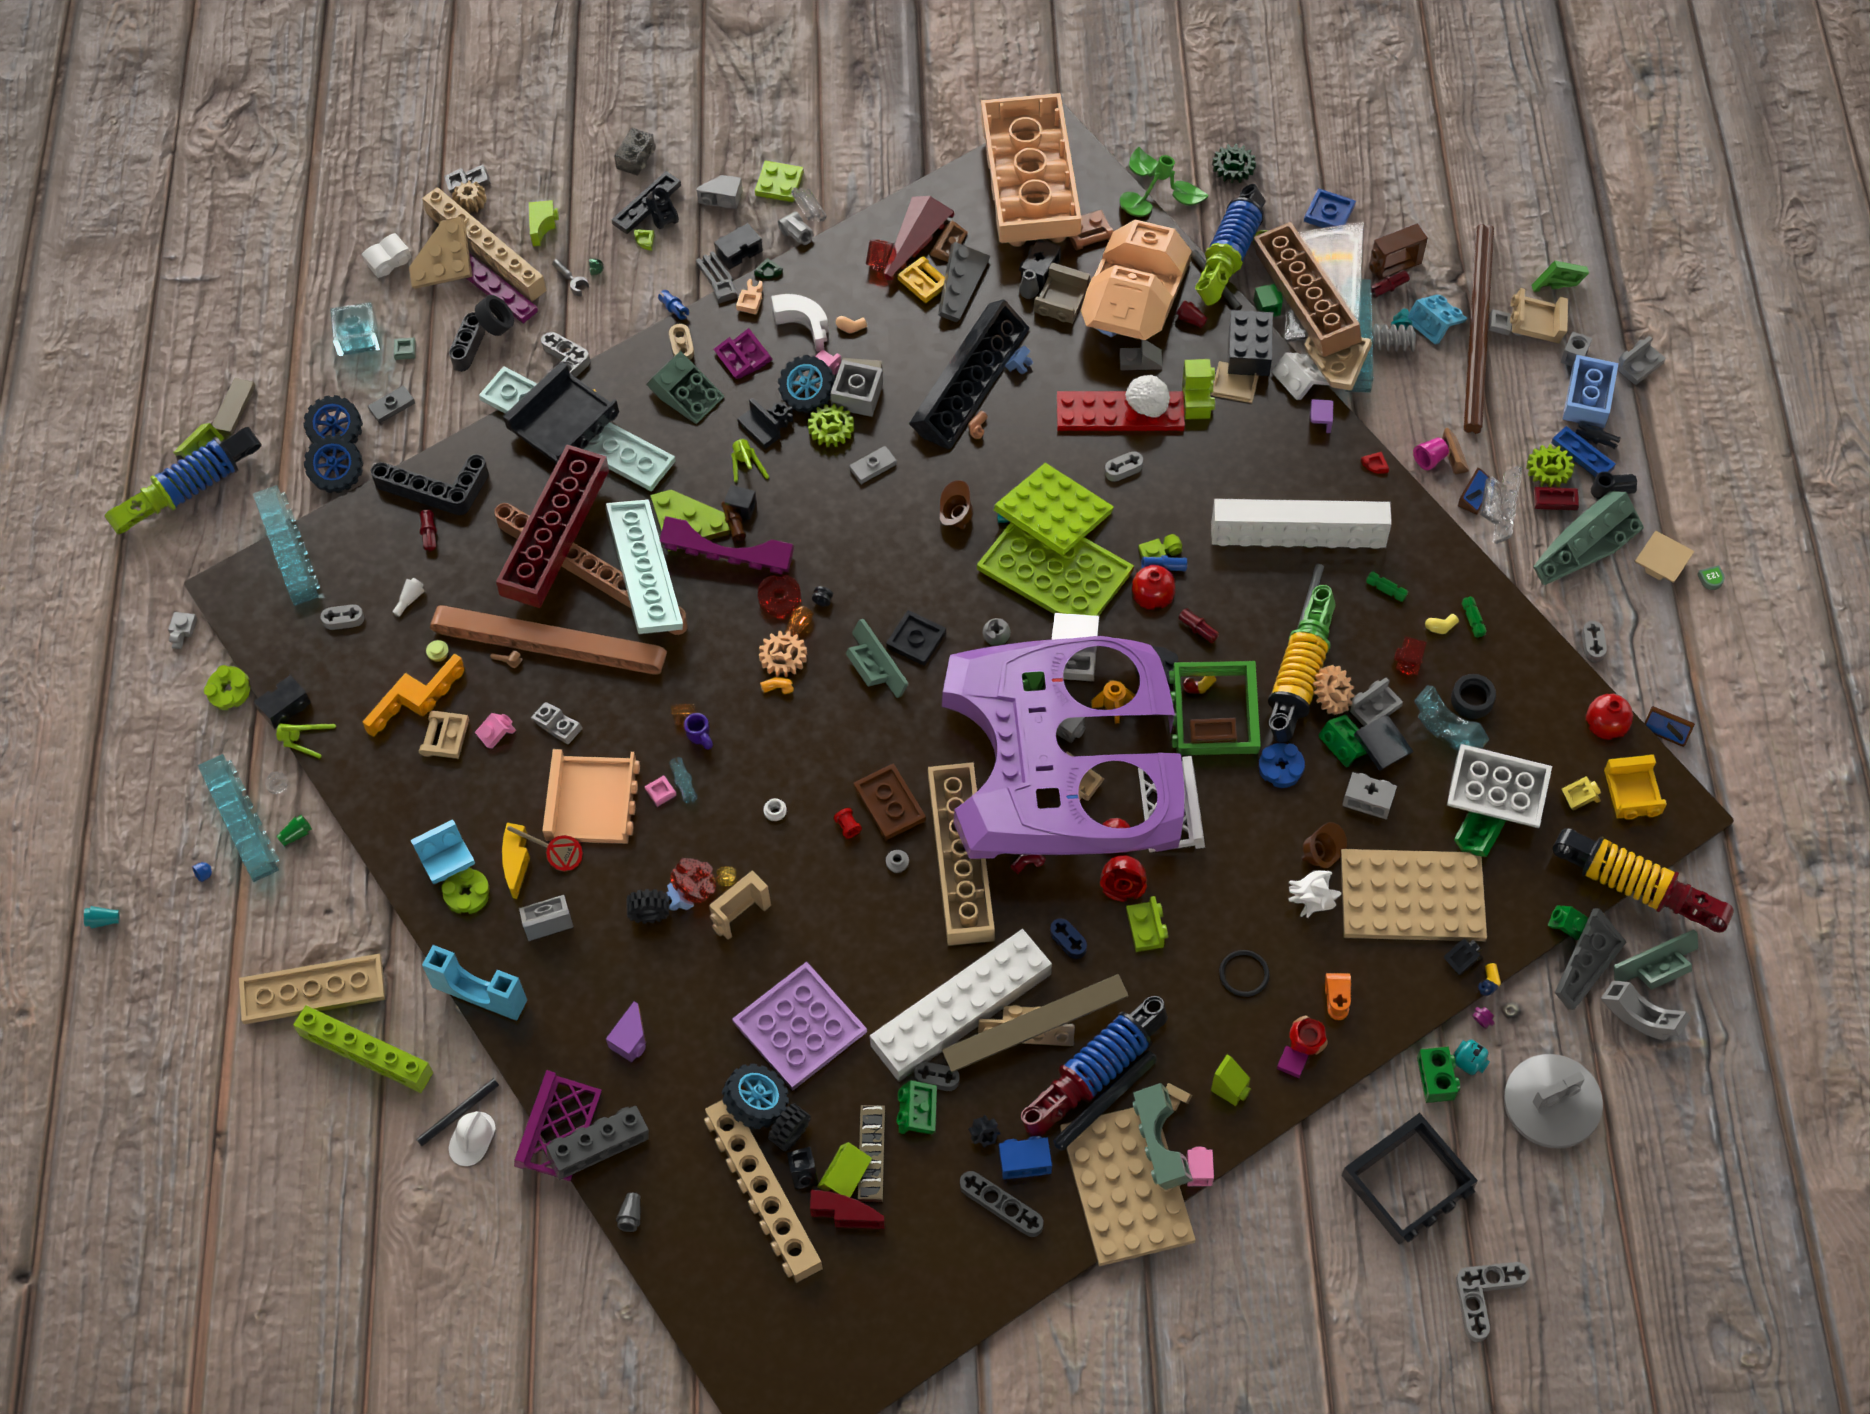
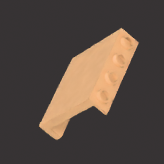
(591, 798)

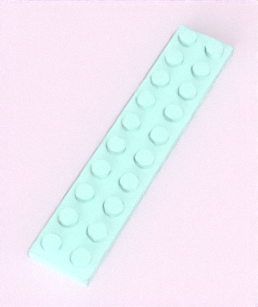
(624, 451)

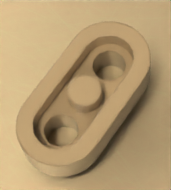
(682, 343)

